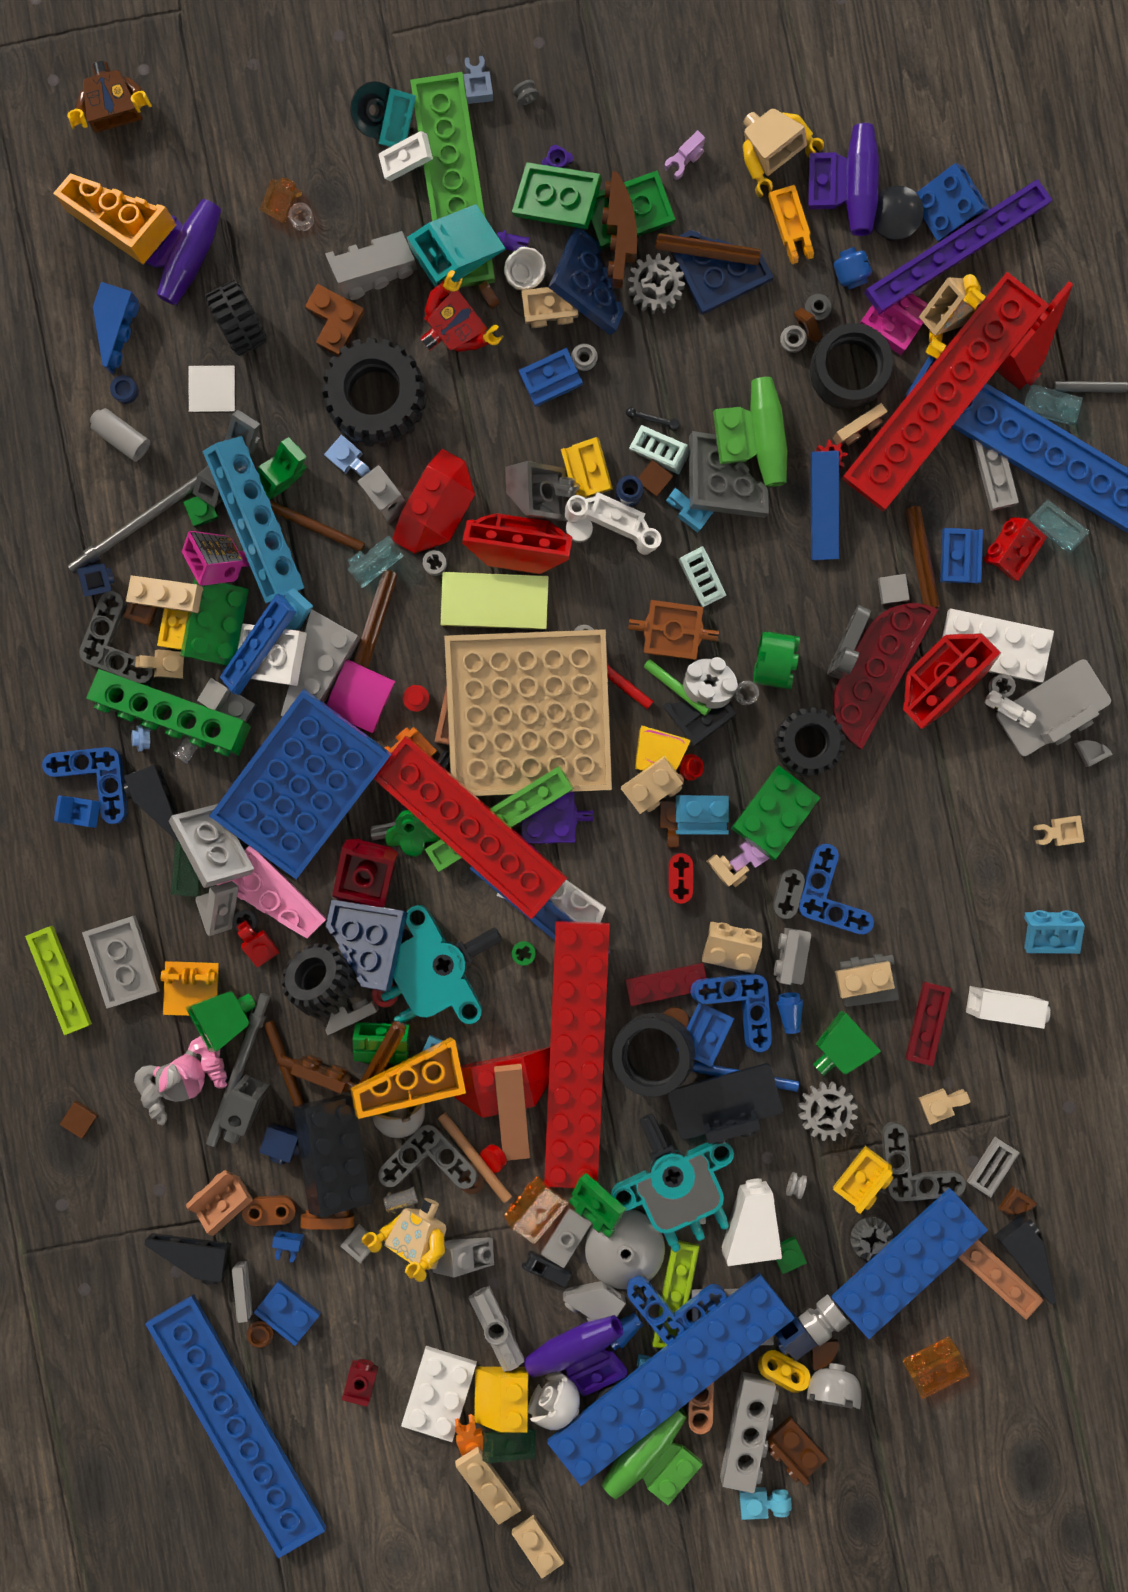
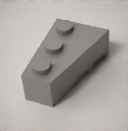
(372, 265)

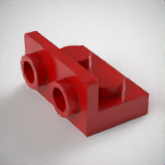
(1015, 547)

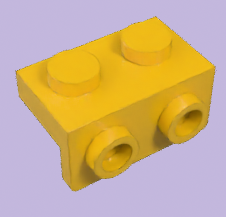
(864, 1179)

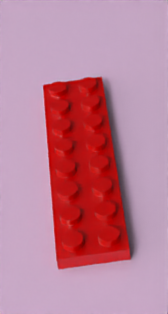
(470, 827)

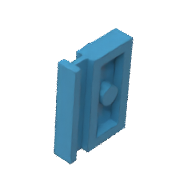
(702, 814)

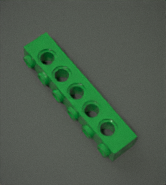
(108, 686)

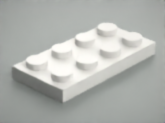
(1021, 646)

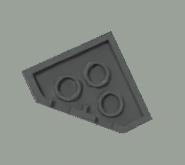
(722, 486)

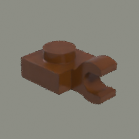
(668, 821)

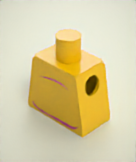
(656, 744)

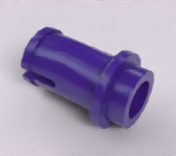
(511, 242)

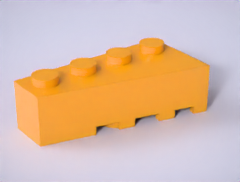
(122, 220)
(418, 1080)

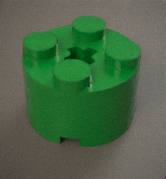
(776, 660)

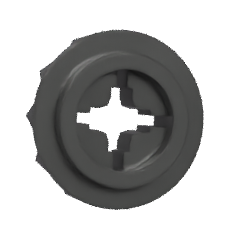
(864, 1229)

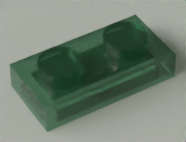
(184, 878)
(508, 1446)

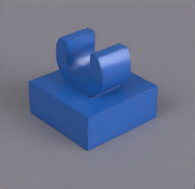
(287, 1241)

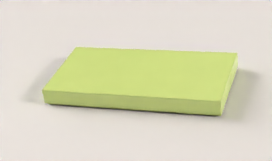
(494, 600)

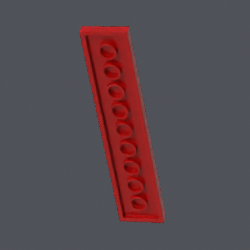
(945, 391)
(576, 1052)

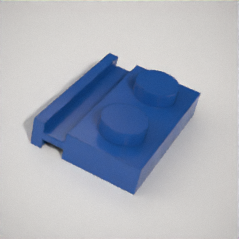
(550, 377)
(961, 555)
(708, 1030)
(287, 1312)

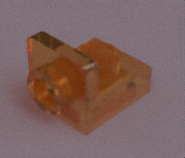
(280, 198)

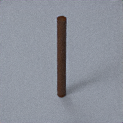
(317, 527)
(278, 1049)

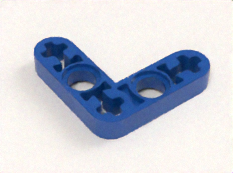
(103, 773)
(820, 895)
(749, 1000)
(677, 1318)

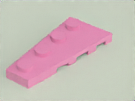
(277, 896)

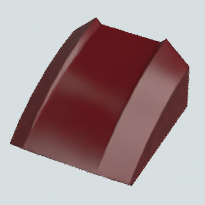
(364, 873)

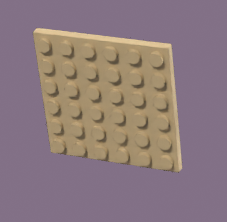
(527, 708)

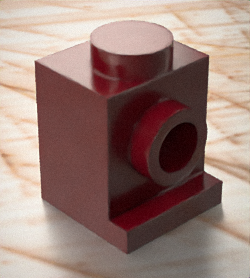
(356, 1392)

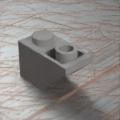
(465, 1256)
(594, 1300)

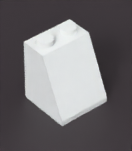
(752, 1226)

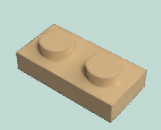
(869, 420)
(864, 979)
(537, 1546)

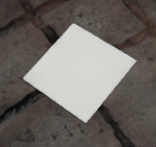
(211, 388)

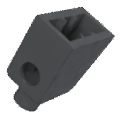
(242, 1107)

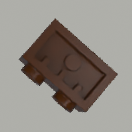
(796, 1450)

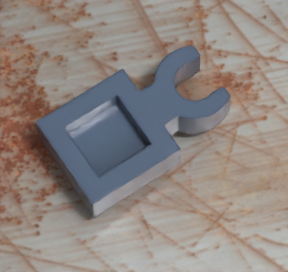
(477, 82)

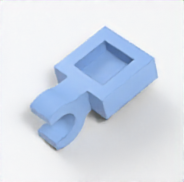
(346, 456)

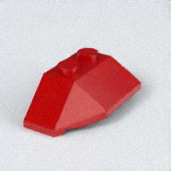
(435, 504)
(517, 542)
(946, 675)
(481, 1083)

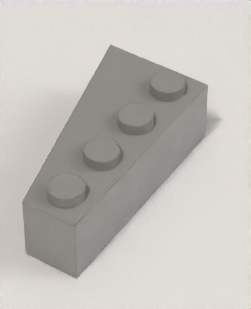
(323, 657)

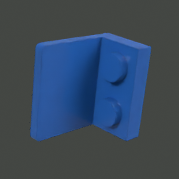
(950, 201)

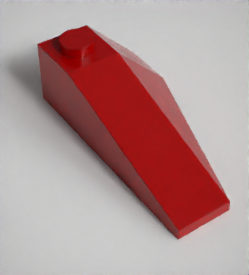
(1030, 353)

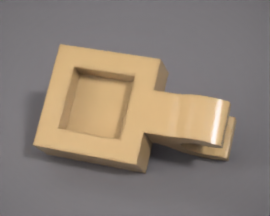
(165, 663)
(939, 1105)

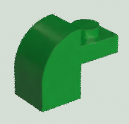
(282, 469)

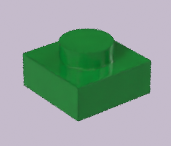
(200, 511)
(791, 1255)

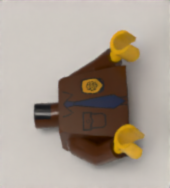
(108, 100)

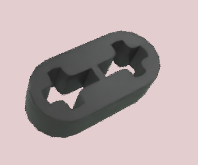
(795, 895)

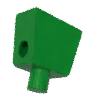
(220, 1018)
(844, 1046)

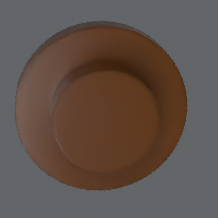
(260, 1334)

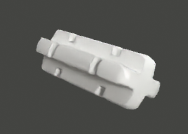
(1010, 709)

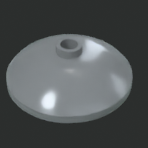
(634, 1234)

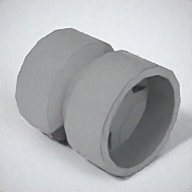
(823, 1320)

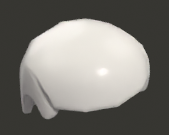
(525, 268)

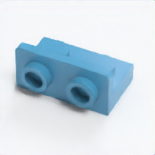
(1053, 932)

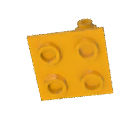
(188, 984)

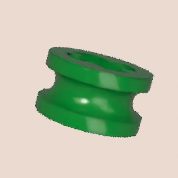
(521, 945)

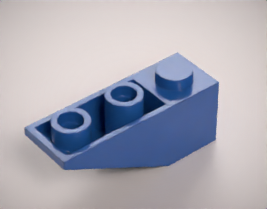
(113, 316)

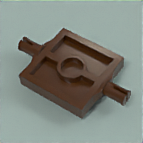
(313, 1070)

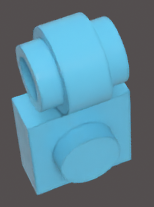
(757, 1504)

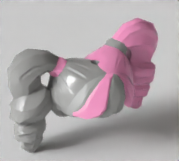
(179, 1079)

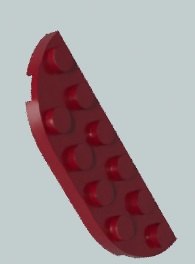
(881, 662)

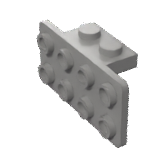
(1060, 707)

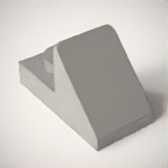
(221, 699)
(218, 907)
(347, 1017)

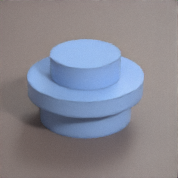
(141, 738)

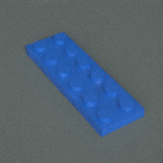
(909, 1263)

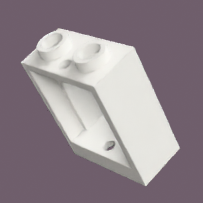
(1008, 1007)

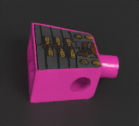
(213, 557)

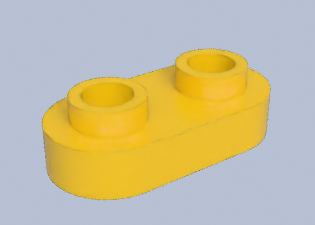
(783, 1369)

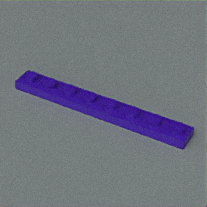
(958, 246)

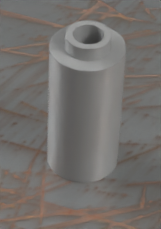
(119, 434)

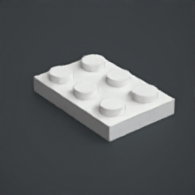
(283, 660)
(438, 1393)

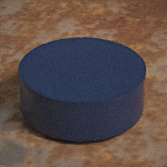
(124, 389)

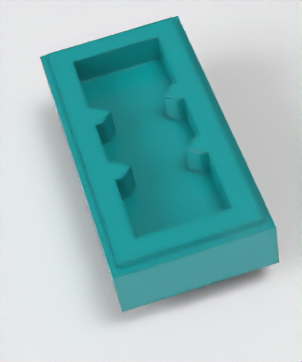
(397, 117)

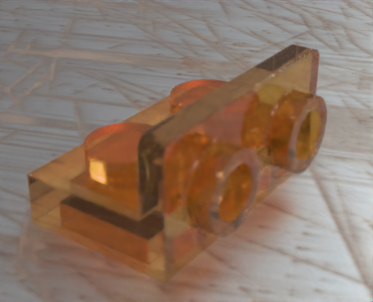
(535, 1210)
(936, 1367)

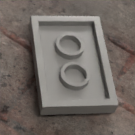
(210, 847)
(121, 961)

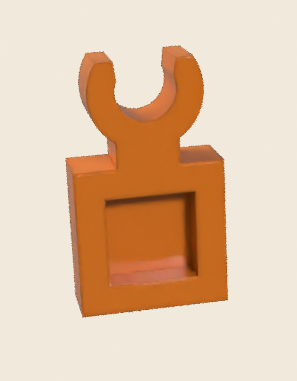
(468, 1436)

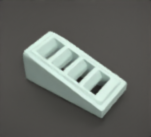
(674, 445)
(706, 563)

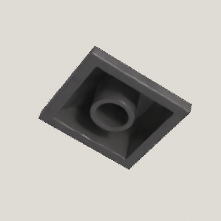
(533, 491)

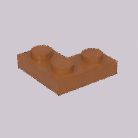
(341, 318)

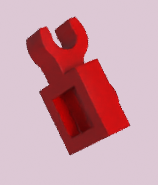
(256, 946)

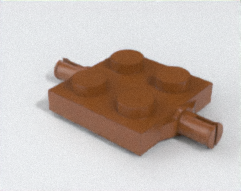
(673, 630)

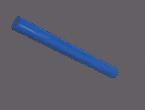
(715, 1070)

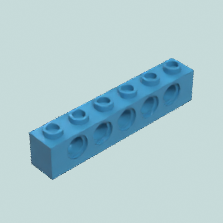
(244, 509)

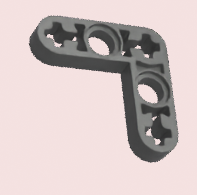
(105, 650)
(845, 654)
(434, 1151)
(912, 1180)

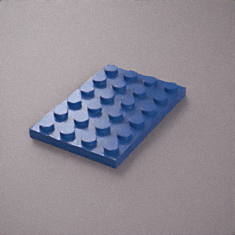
(300, 784)

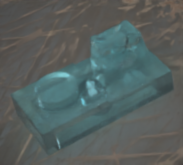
(1053, 404)
(1059, 526)
(379, 558)

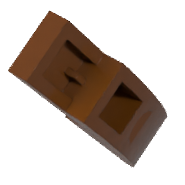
(621, 227)

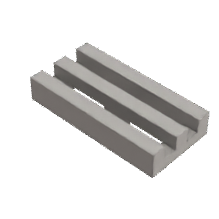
(993, 1165)
(242, 1291)

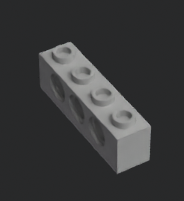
(748, 1474)

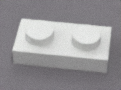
(405, 156)

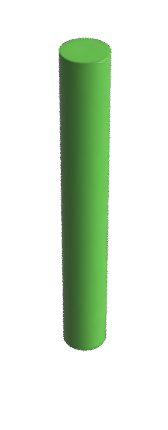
(674, 685)

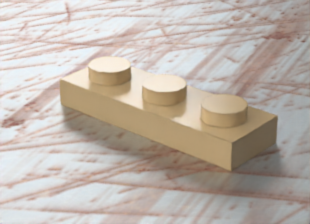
(164, 594)
(488, 1486)

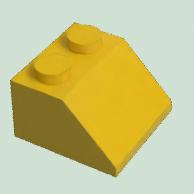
(502, 1398)

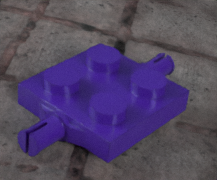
(554, 822)

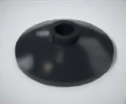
(369, 94)

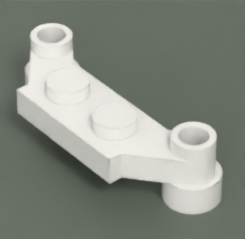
(615, 517)

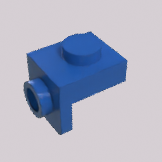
(77, 811)

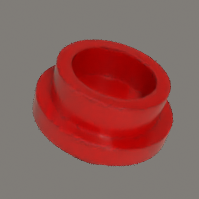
(416, 698)
(691, 767)

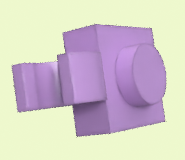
(689, 151)
(750, 854)

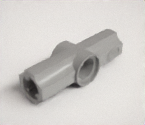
(503, 1343)

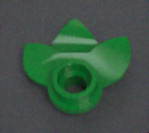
(410, 837)

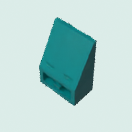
(455, 243)

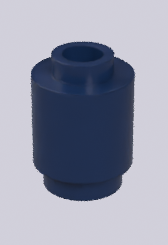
(629, 483)

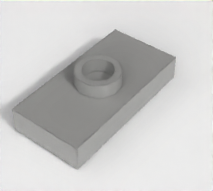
(566, 1237)

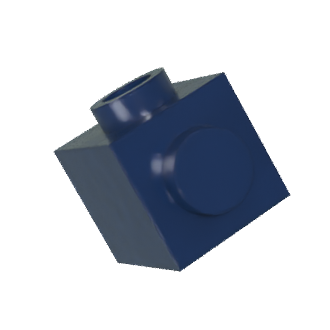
(95, 579)
(280, 1143)
(795, 1339)

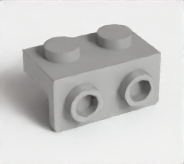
(793, 956)

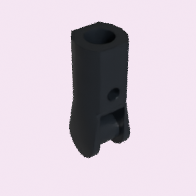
(550, 1272)

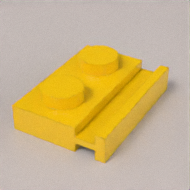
(588, 467)

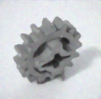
(654, 273)
(819, 1117)

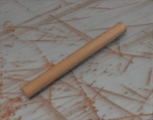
(474, 1157)

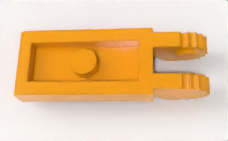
(791, 221)

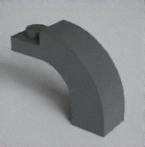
(239, 425)

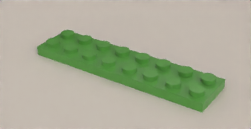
(453, 171)

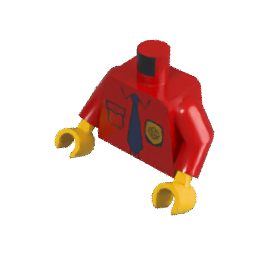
(454, 320)

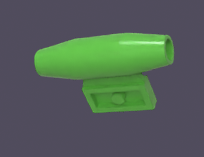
(755, 432)
(657, 1460)

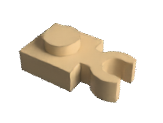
(1063, 831)

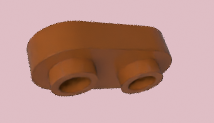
(268, 1210)
(339, 1220)

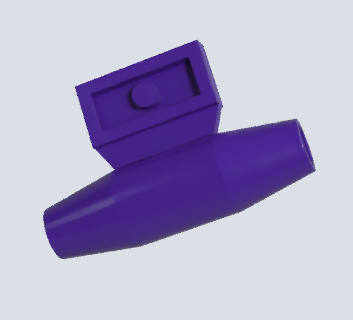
(848, 180)
(185, 251)
(582, 1355)

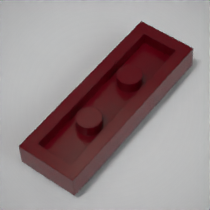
(664, 984)
(928, 1023)

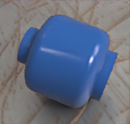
(852, 268)

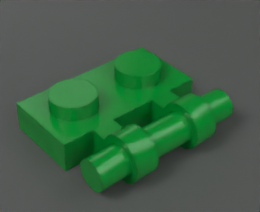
(596, 1205)

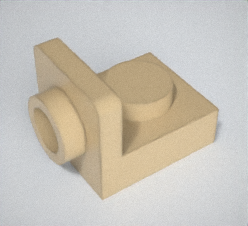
(722, 868)

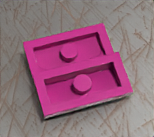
(898, 322)
(360, 695)

